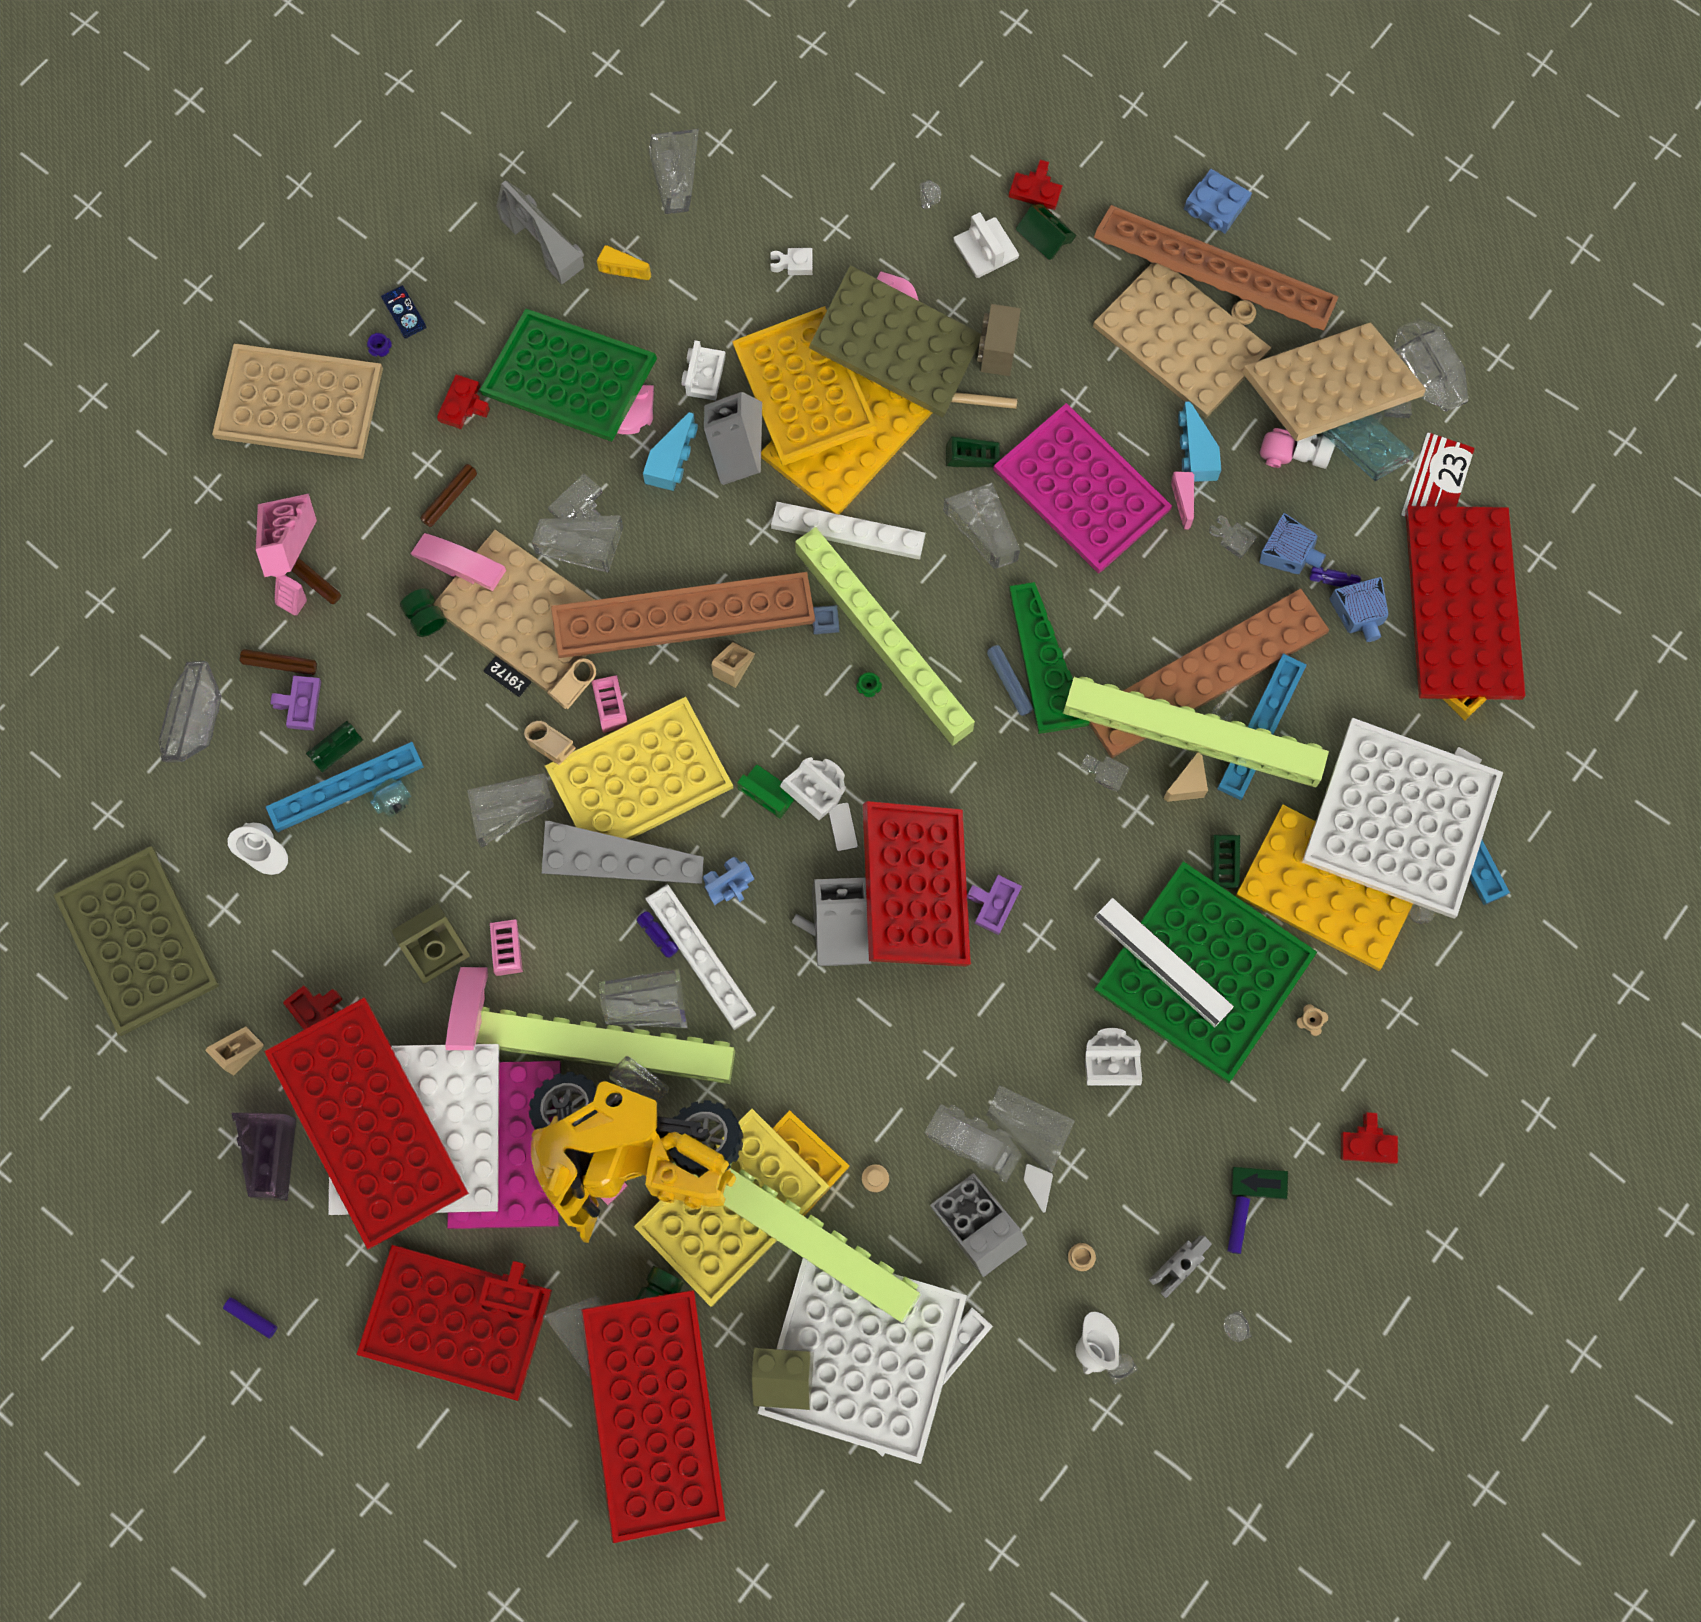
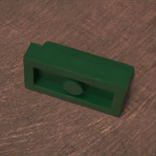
(1045, 231)

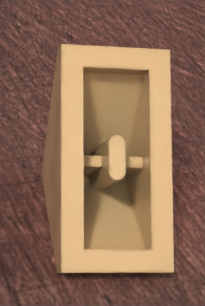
(732, 664)
(1190, 783)
(235, 1050)

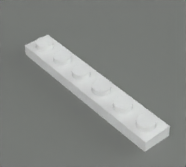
(849, 530)

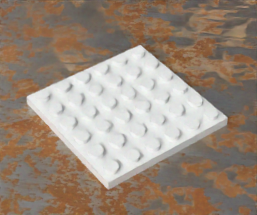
(1403, 818)
(463, 1105)
(870, 1372)

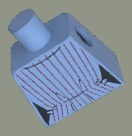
(1291, 547)
(1362, 607)

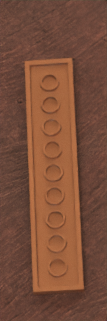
(1216, 267)
(682, 614)
(1225, 661)

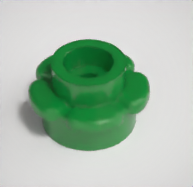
(870, 678)

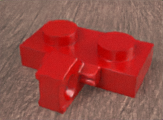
(1036, 187)
(462, 402)
(309, 1008)
(1369, 1143)
(510, 1292)

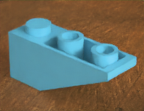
(1201, 449)
(667, 456)

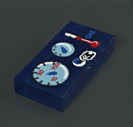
(403, 312)

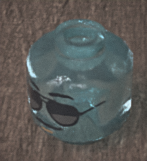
(390, 797)

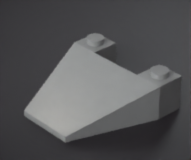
(521, 212)

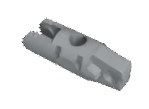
(1191, 1255)

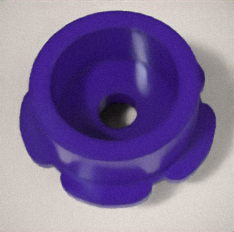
(376, 339)

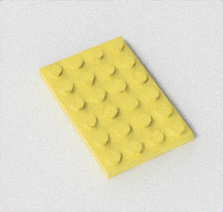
(641, 774)
(714, 1243)

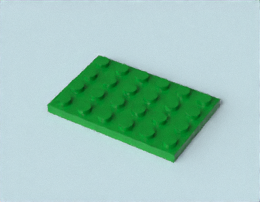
(568, 374)

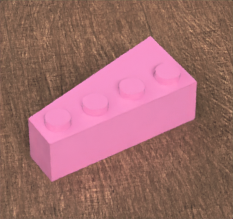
(282, 533)

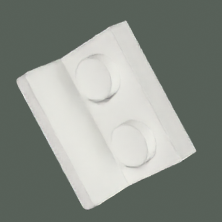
(985, 246)

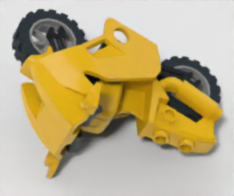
(603, 1145)

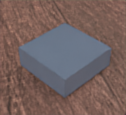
(826, 620)

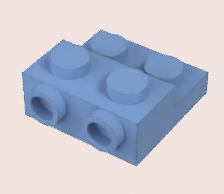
(1217, 201)

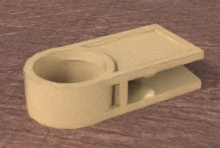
(567, 687)
(552, 745)

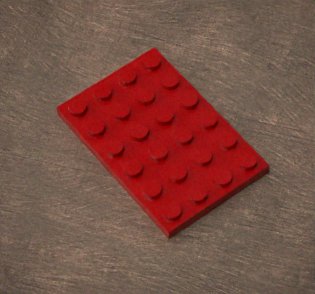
(916, 884)
(433, 1325)

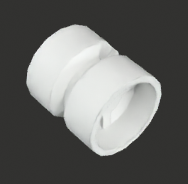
(1315, 449)

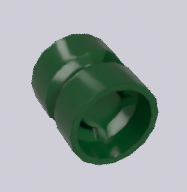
(424, 616)
(660, 1284)

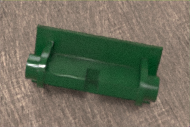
(334, 746)

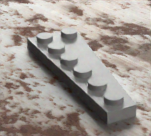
(595, 854)

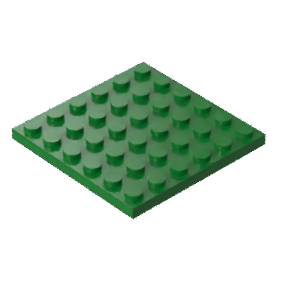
(1227, 946)

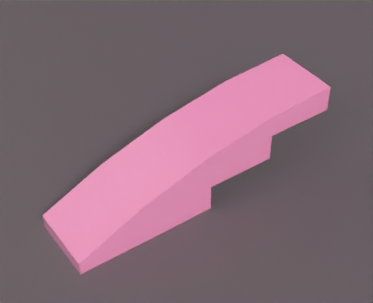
(458, 561)
(466, 1008)

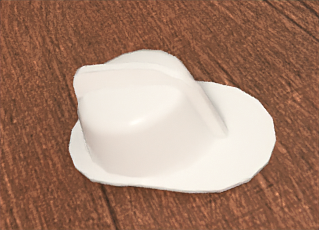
(258, 848)
(1098, 1344)

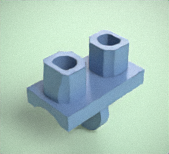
(730, 883)

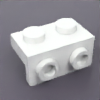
(704, 372)

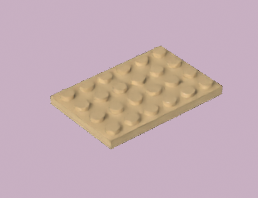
(1181, 337)
(1333, 381)
(298, 401)
(517, 614)

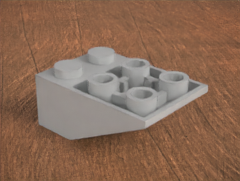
(734, 436)
(840, 921)
(979, 1224)

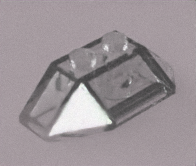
(1433, 362)
(190, 713)

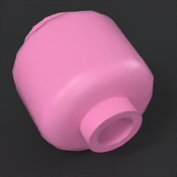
(1277, 448)

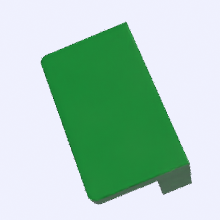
(765, 791)

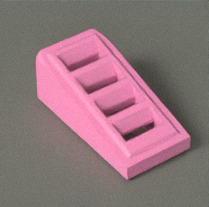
(1183, 490)
(289, 595)
(611, 719)
(506, 968)

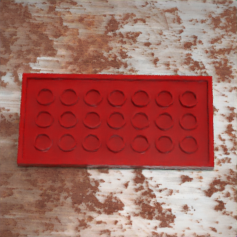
(1464, 603)
(366, 1123)
(653, 1416)

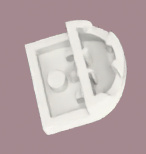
(816, 786)
(1113, 1059)

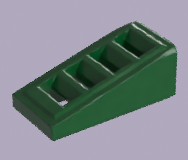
(972, 445)
(1235, 861)

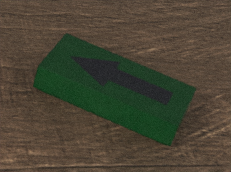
(1259, 1183)

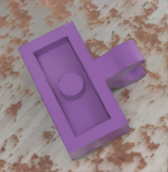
(301, 702)
(996, 903)

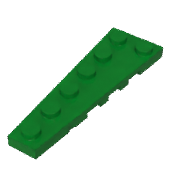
(1043, 661)

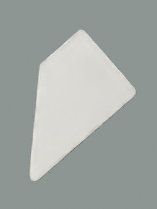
(1039, 1184)

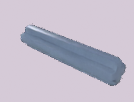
(1009, 680)

